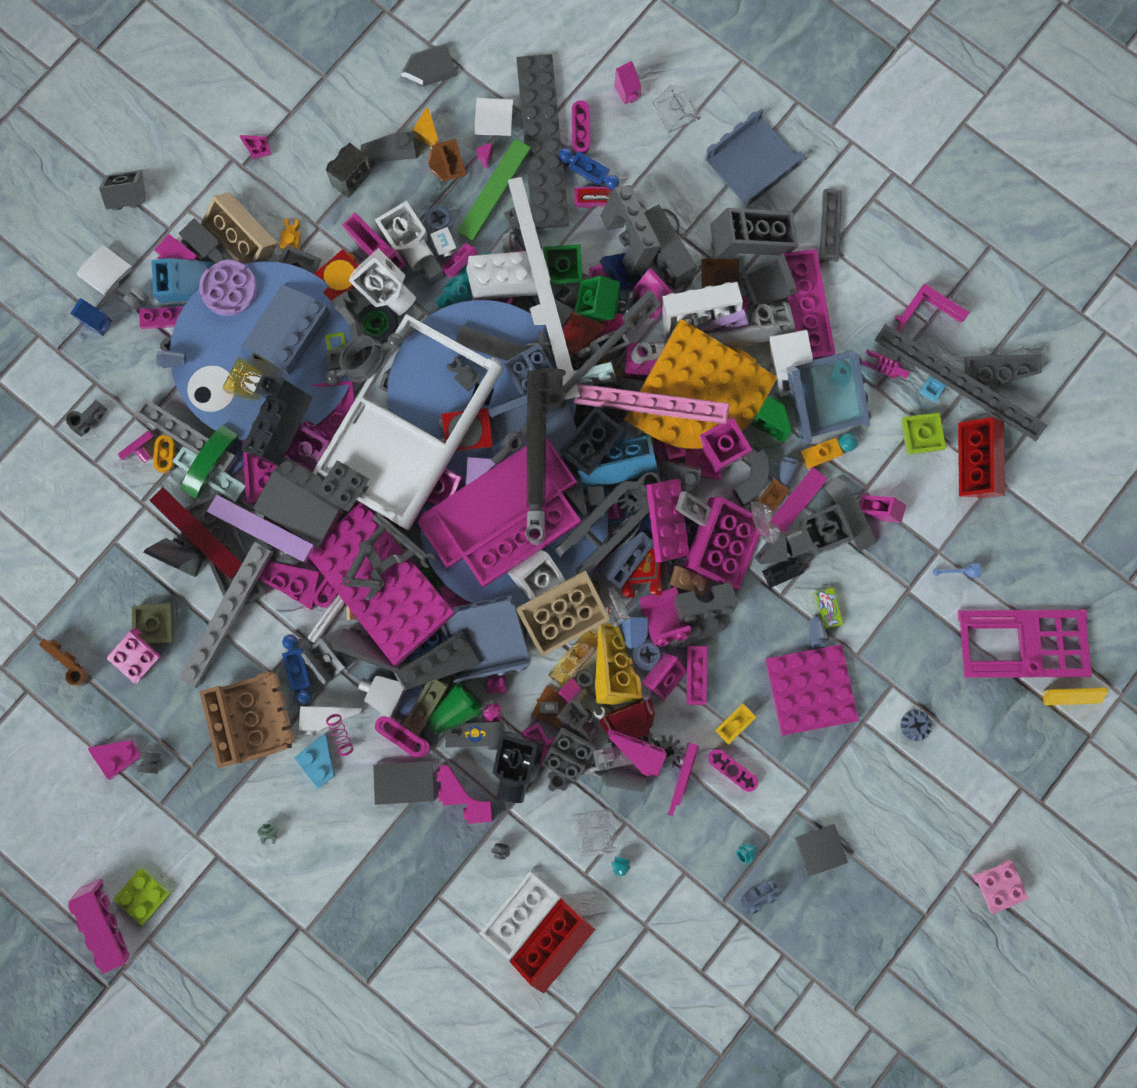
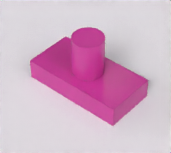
(139, 448)

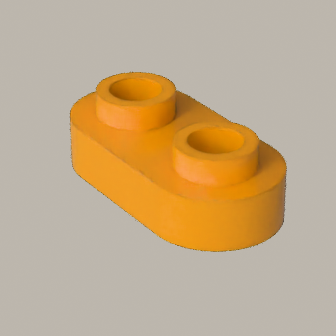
(164, 455)

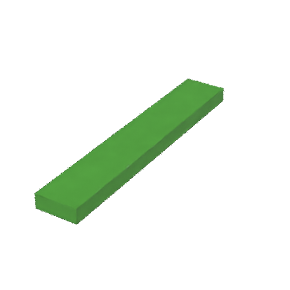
(494, 190)

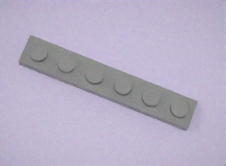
(179, 431)

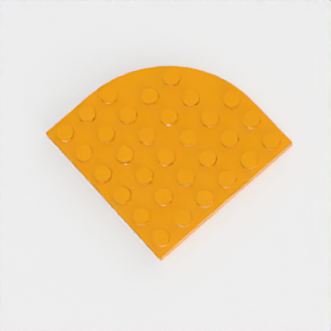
(701, 369)

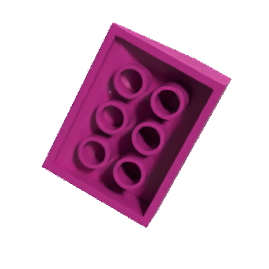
(724, 545)

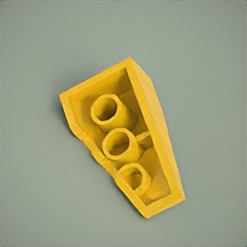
(614, 671)

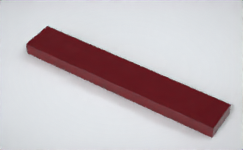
(196, 532)

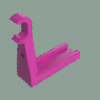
(935, 299)

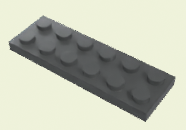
(230, 538)

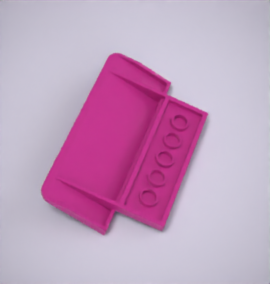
(489, 517)

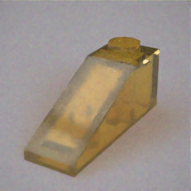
(574, 658)

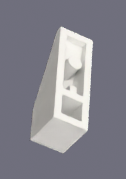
(314, 718)

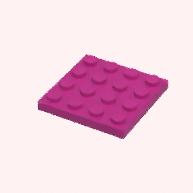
(811, 690)

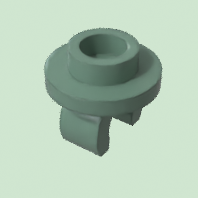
(268, 831)

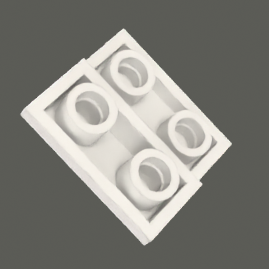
(493, 116)
(104, 270)

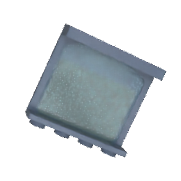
(828, 394)

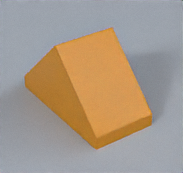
(424, 129)

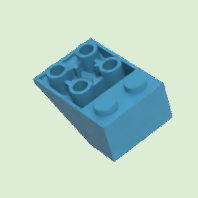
(176, 278)

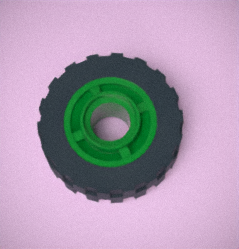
(371, 315)

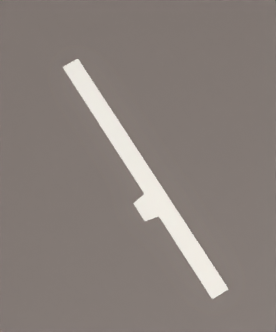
(546, 311)

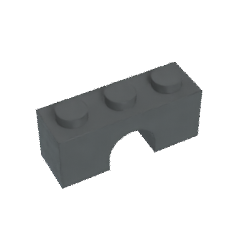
(690, 608)

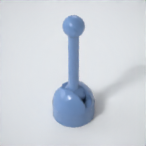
(972, 570)

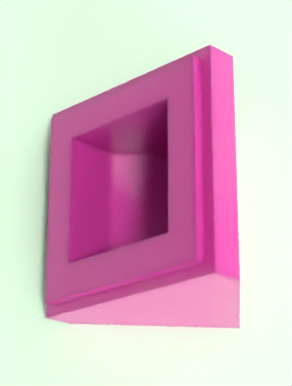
(485, 154)

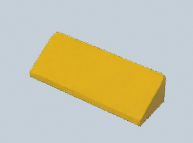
(1074, 696)

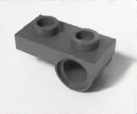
(88, 418)

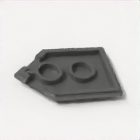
(429, 66)

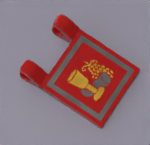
(646, 572)

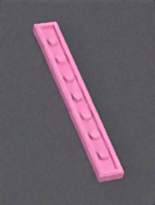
(652, 403)

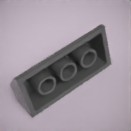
(365, 649)

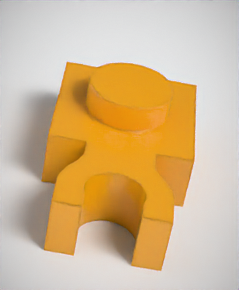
(290, 236)

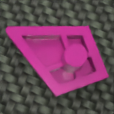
(256, 145)

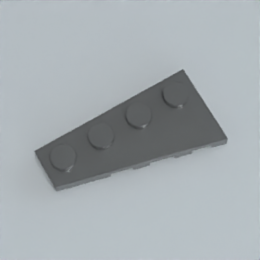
(1002, 368)
(440, 661)

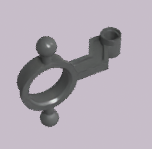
(344, 305)

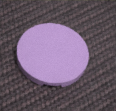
(228, 287)

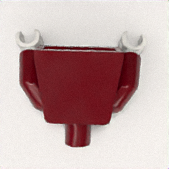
(631, 719)

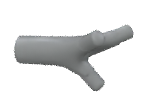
(591, 770)

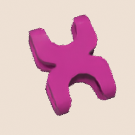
(402, 736)

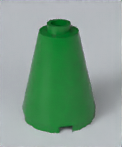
(454, 710)

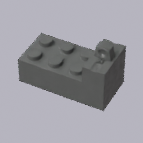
(753, 233)
(672, 254)

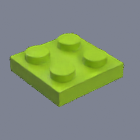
(923, 433)
(142, 896)

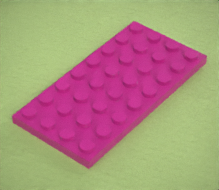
(407, 604)

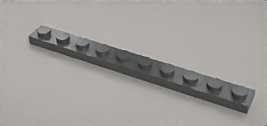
(960, 382)

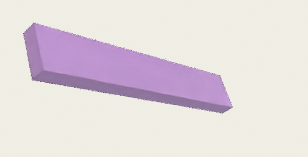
(261, 529)

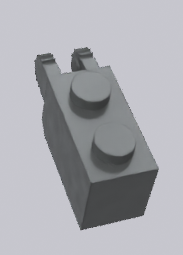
(202, 242)
(614, 352)

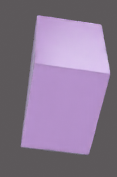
(477, 467)

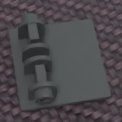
(343, 486)

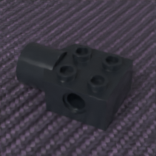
(516, 765)

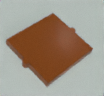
(550, 718)

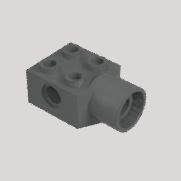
(819, 533)

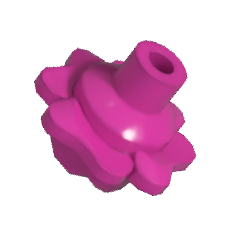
(491, 712)

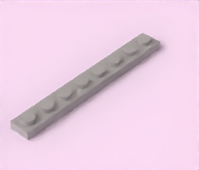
(225, 615)

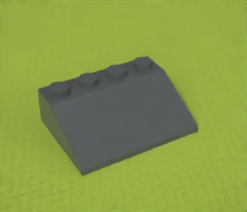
(294, 504)

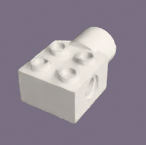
(405, 234)
(382, 283)

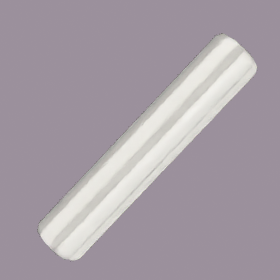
(326, 619)

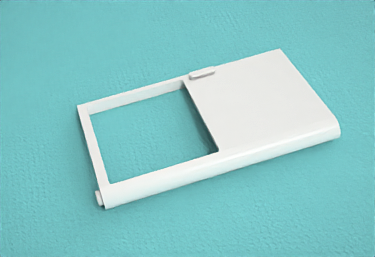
(395, 454)

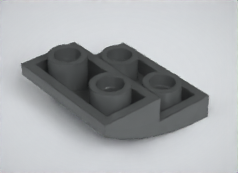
(568, 755)
(821, 850)

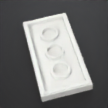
(519, 915)

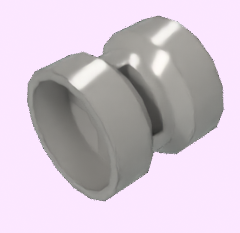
(134, 302)

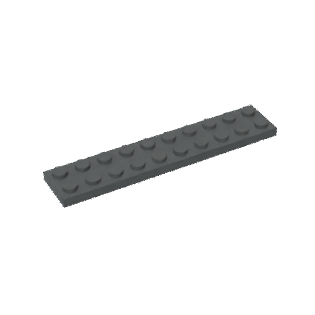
(542, 134)

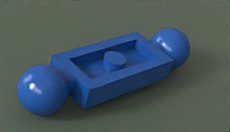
(588, 168)
(296, 670)

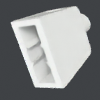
(383, 694)

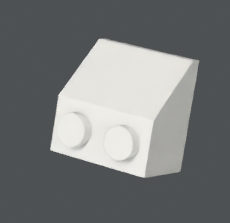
(536, 575)

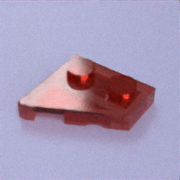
(580, 332)

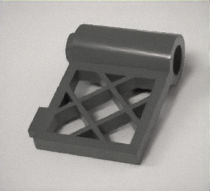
(626, 776)

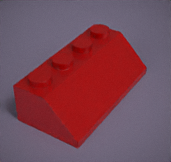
(981, 458)
(552, 946)

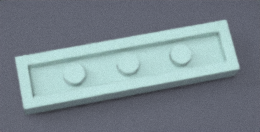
(218, 479)

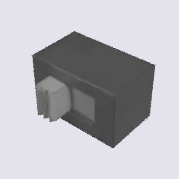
(549, 707)

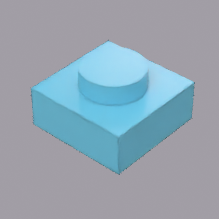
(932, 389)

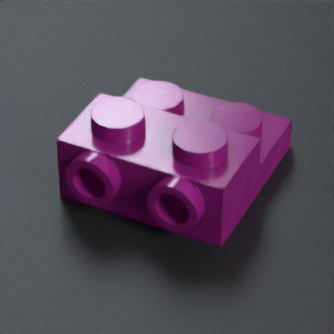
(308, 445)

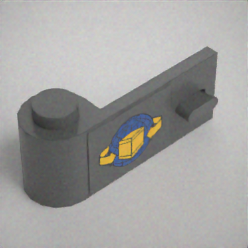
(475, 735)

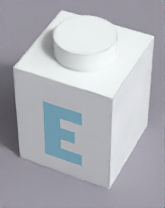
(443, 242)

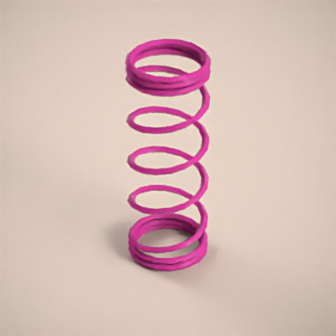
(343, 746)

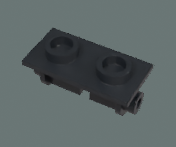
(783, 572)

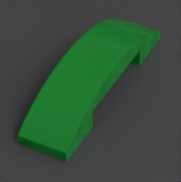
(207, 460)

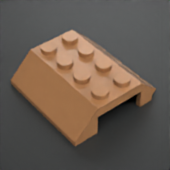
(247, 719)

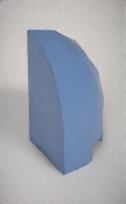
(635, 631)

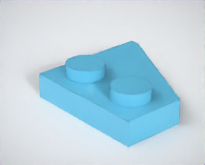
(317, 761)

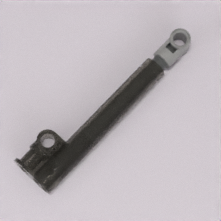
(541, 389)

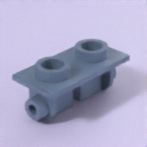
(767, 894)

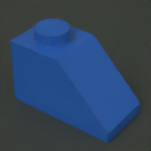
(91, 317)

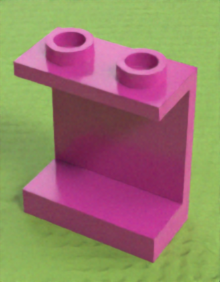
(663, 619)

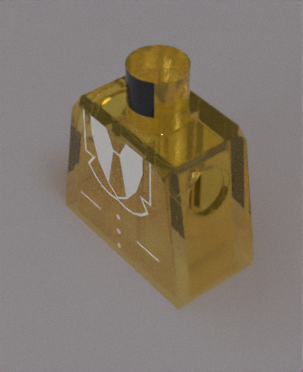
(243, 380)

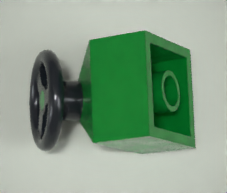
(601, 299)

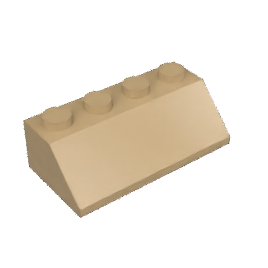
(238, 230)

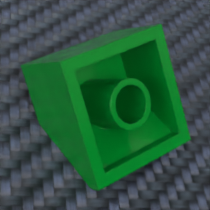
(564, 263)
(773, 419)

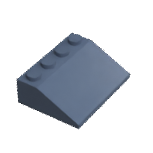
(286, 329)

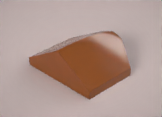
(446, 160)

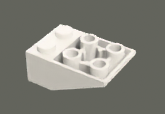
(788, 351)

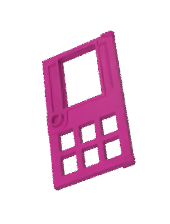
(1029, 643)

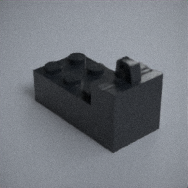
(277, 419)

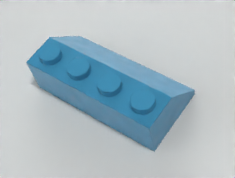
(626, 463)

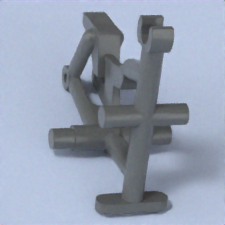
(366, 550)

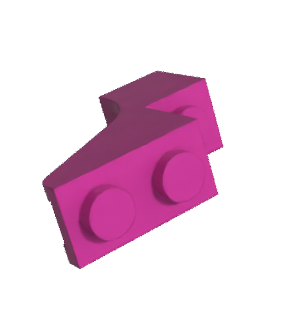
(368, 240)
(454, 793)

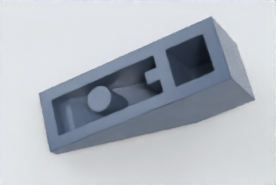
(624, 560)

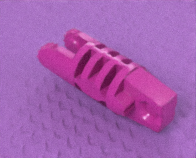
(885, 365)

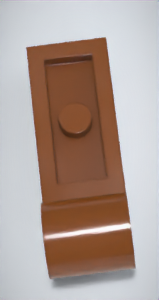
(68, 660)

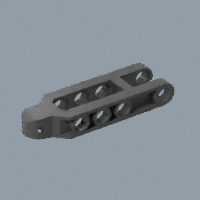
(639, 491)

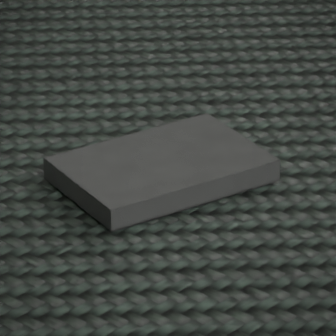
(403, 782)

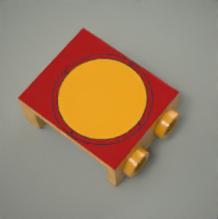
(337, 274)

